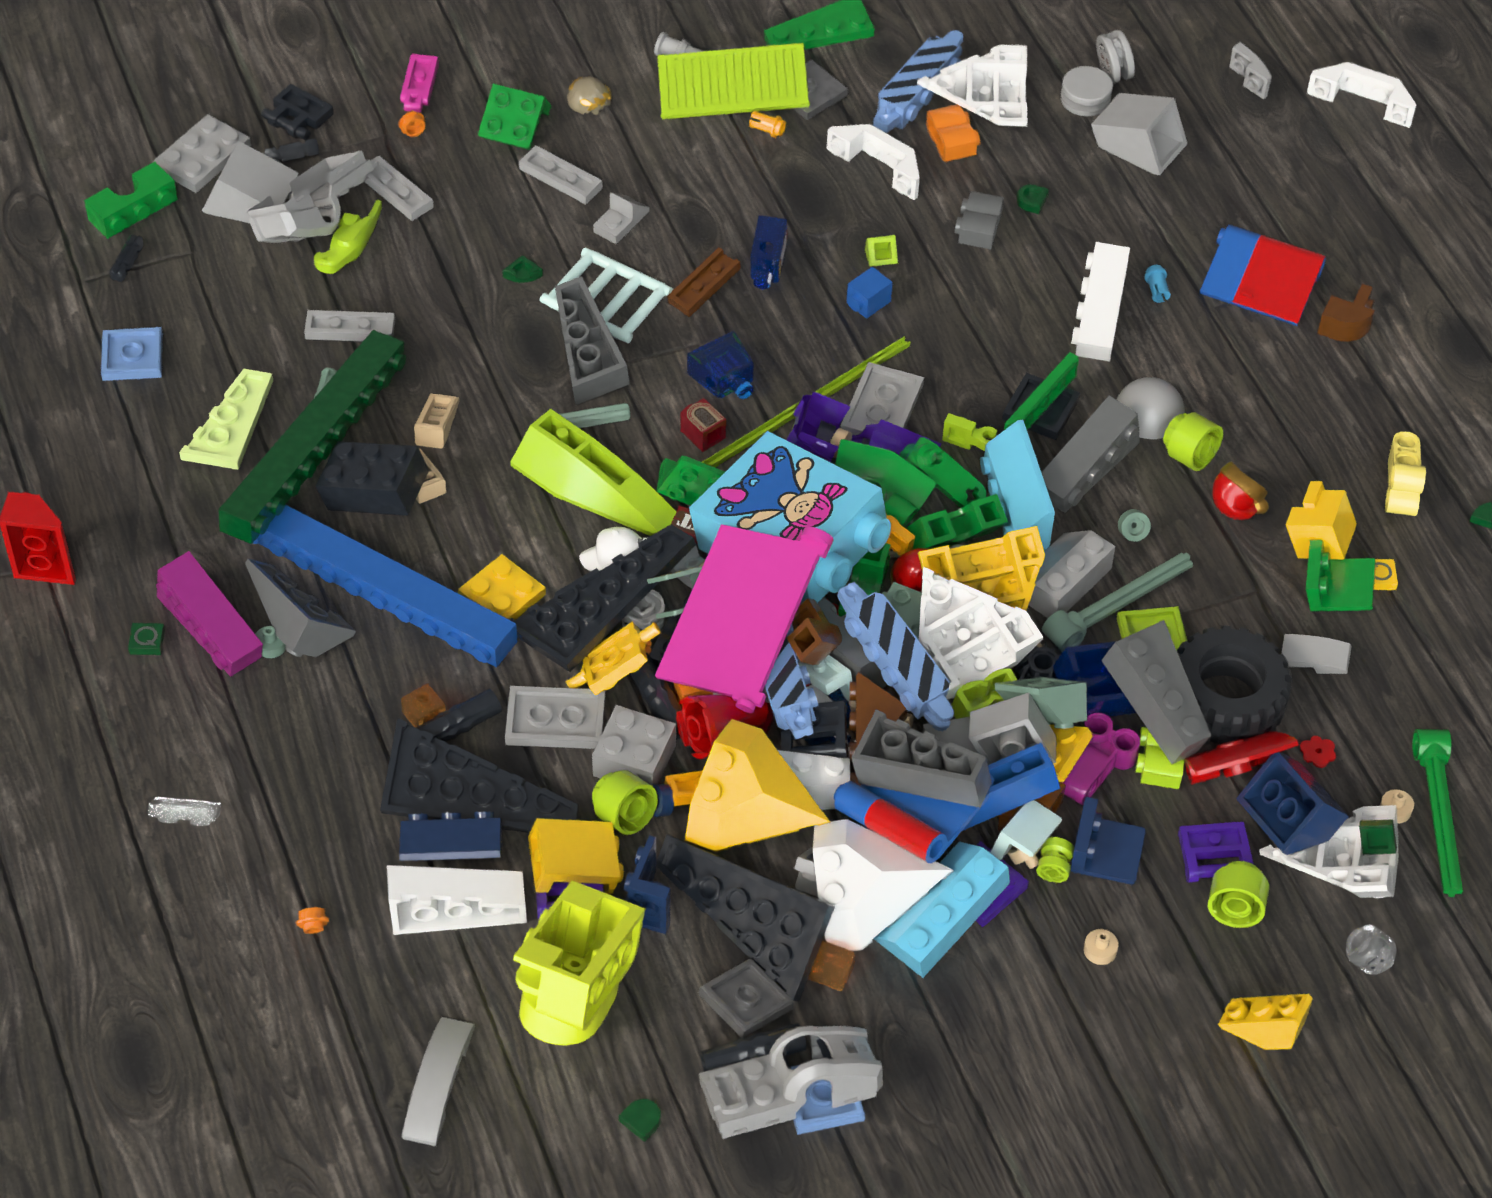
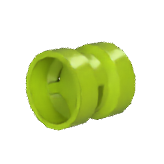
(1055, 861)

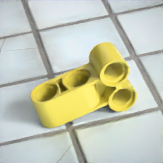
(1405, 475)

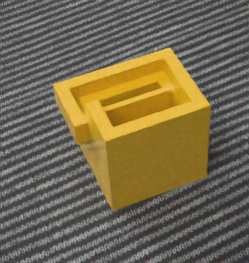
(1323, 517)

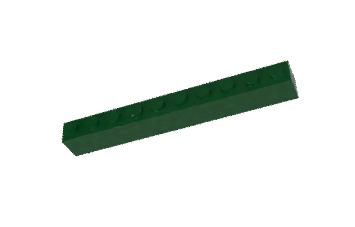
(311, 437)

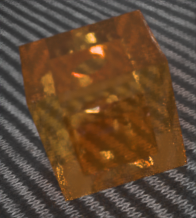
(422, 705)

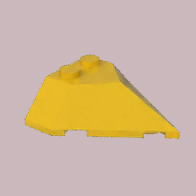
(996, 567)
(747, 793)

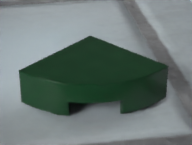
(522, 271)
(1483, 515)

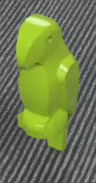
(348, 240)

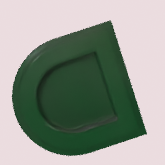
(1032, 198)
(641, 1118)

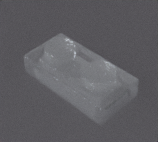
(171, 809)

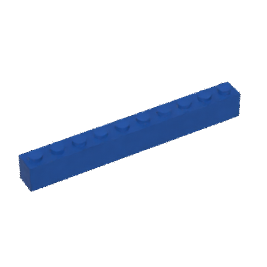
(390, 586)

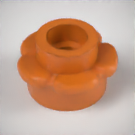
(412, 123)
(312, 920)

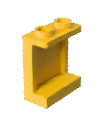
(574, 852)

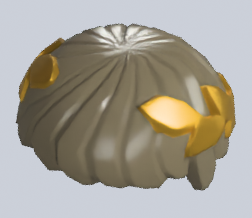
(588, 95)

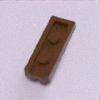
(703, 282)

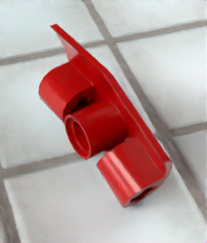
(1236, 756)

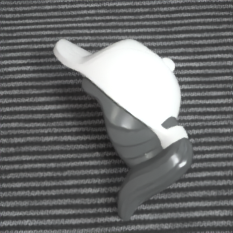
(609, 545)

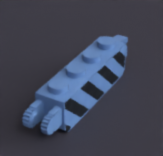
(902, 95)
(897, 654)
(788, 693)

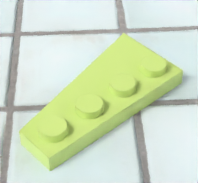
(230, 424)

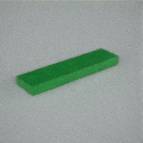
(1046, 392)

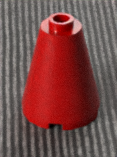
(707, 716)

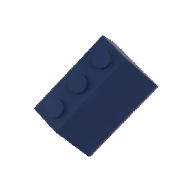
(1291, 805)
(450, 837)

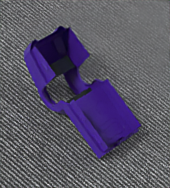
(820, 418)

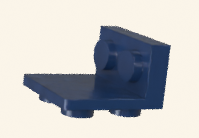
(1106, 847)
(646, 892)

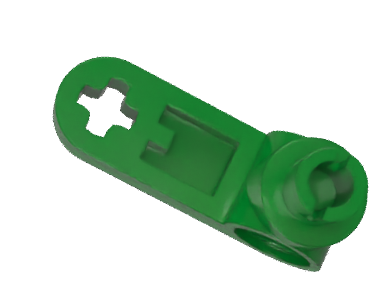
(944, 470)

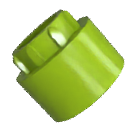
(1193, 440)
(624, 801)
(1238, 895)

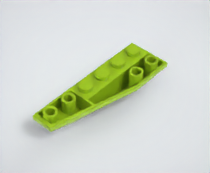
(589, 475)

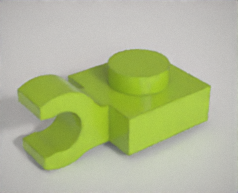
(964, 433)

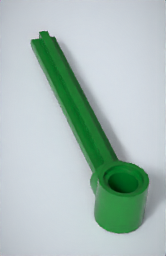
(1433, 751)

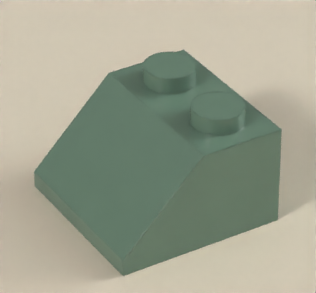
(1057, 699)

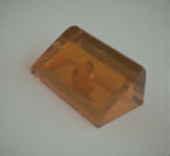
(832, 966)

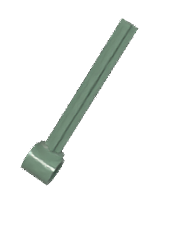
(1070, 628)

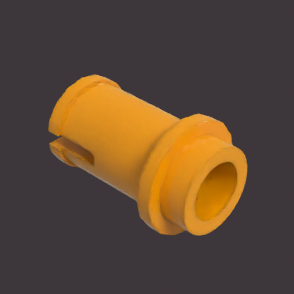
(768, 124)

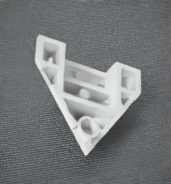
(987, 85)
(971, 631)
(1342, 857)
(866, 881)

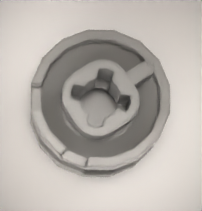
(652, 604)

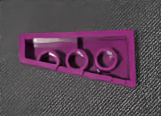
(207, 614)

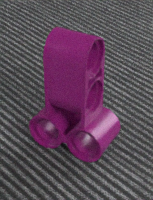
(1101, 757)

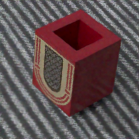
(703, 424)

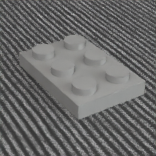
(200, 153)
(882, 395)
(554, 717)

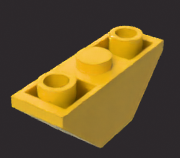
(1267, 1020)

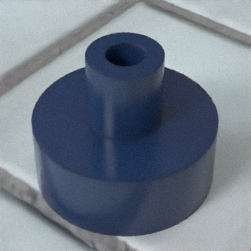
(665, 800)

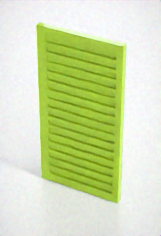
(733, 81)

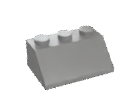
(1070, 570)

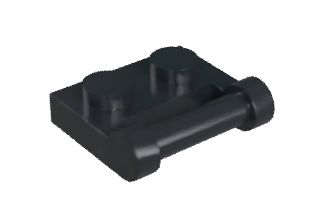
(830, 721)

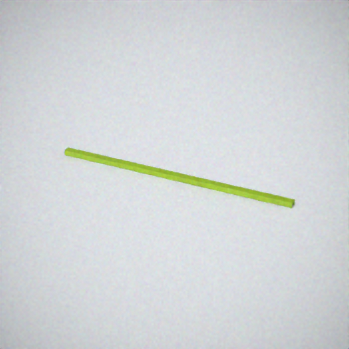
(788, 414)

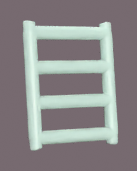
(611, 268)

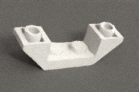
(1367, 83)
(851, 139)

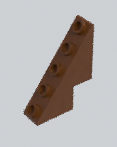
(868, 699)

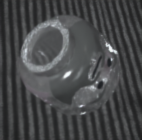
(1371, 950)

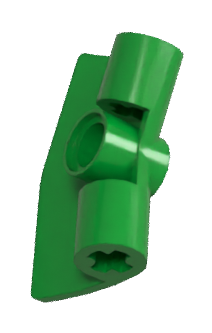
(902, 484)

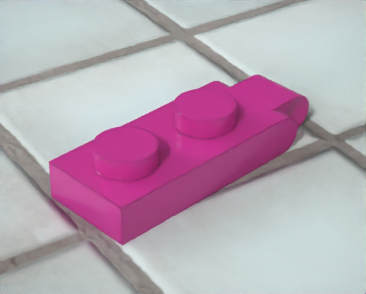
(419, 82)

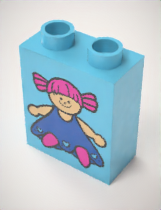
(785, 489)

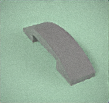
(436, 1080)

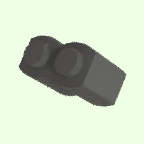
(980, 219)

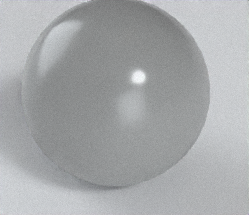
(1154, 402)

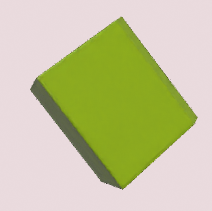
(881, 250)

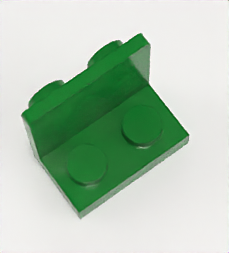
(512, 116)
(686, 479)
(1339, 583)

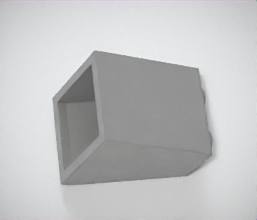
(1141, 130)
(248, 181)

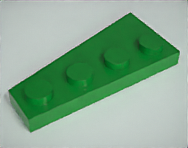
(823, 27)

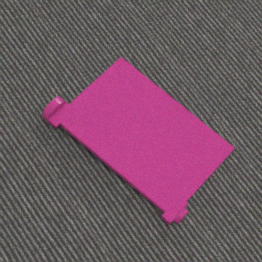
(741, 612)

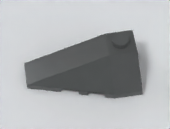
(295, 614)

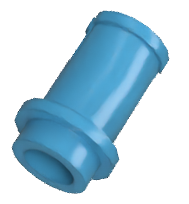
(1156, 278)

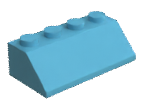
(1018, 482)
(948, 909)

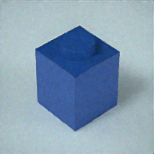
(869, 292)

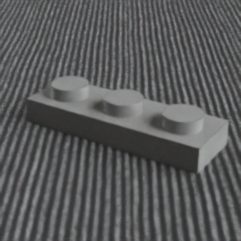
(560, 174)
(398, 189)
(347, 325)

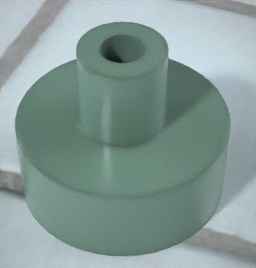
(1134, 525)
(271, 643)

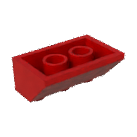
(35, 540)

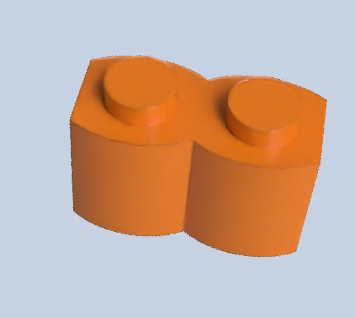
(952, 132)

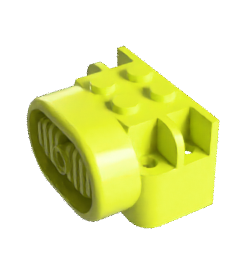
(576, 963)

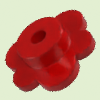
(1318, 751)

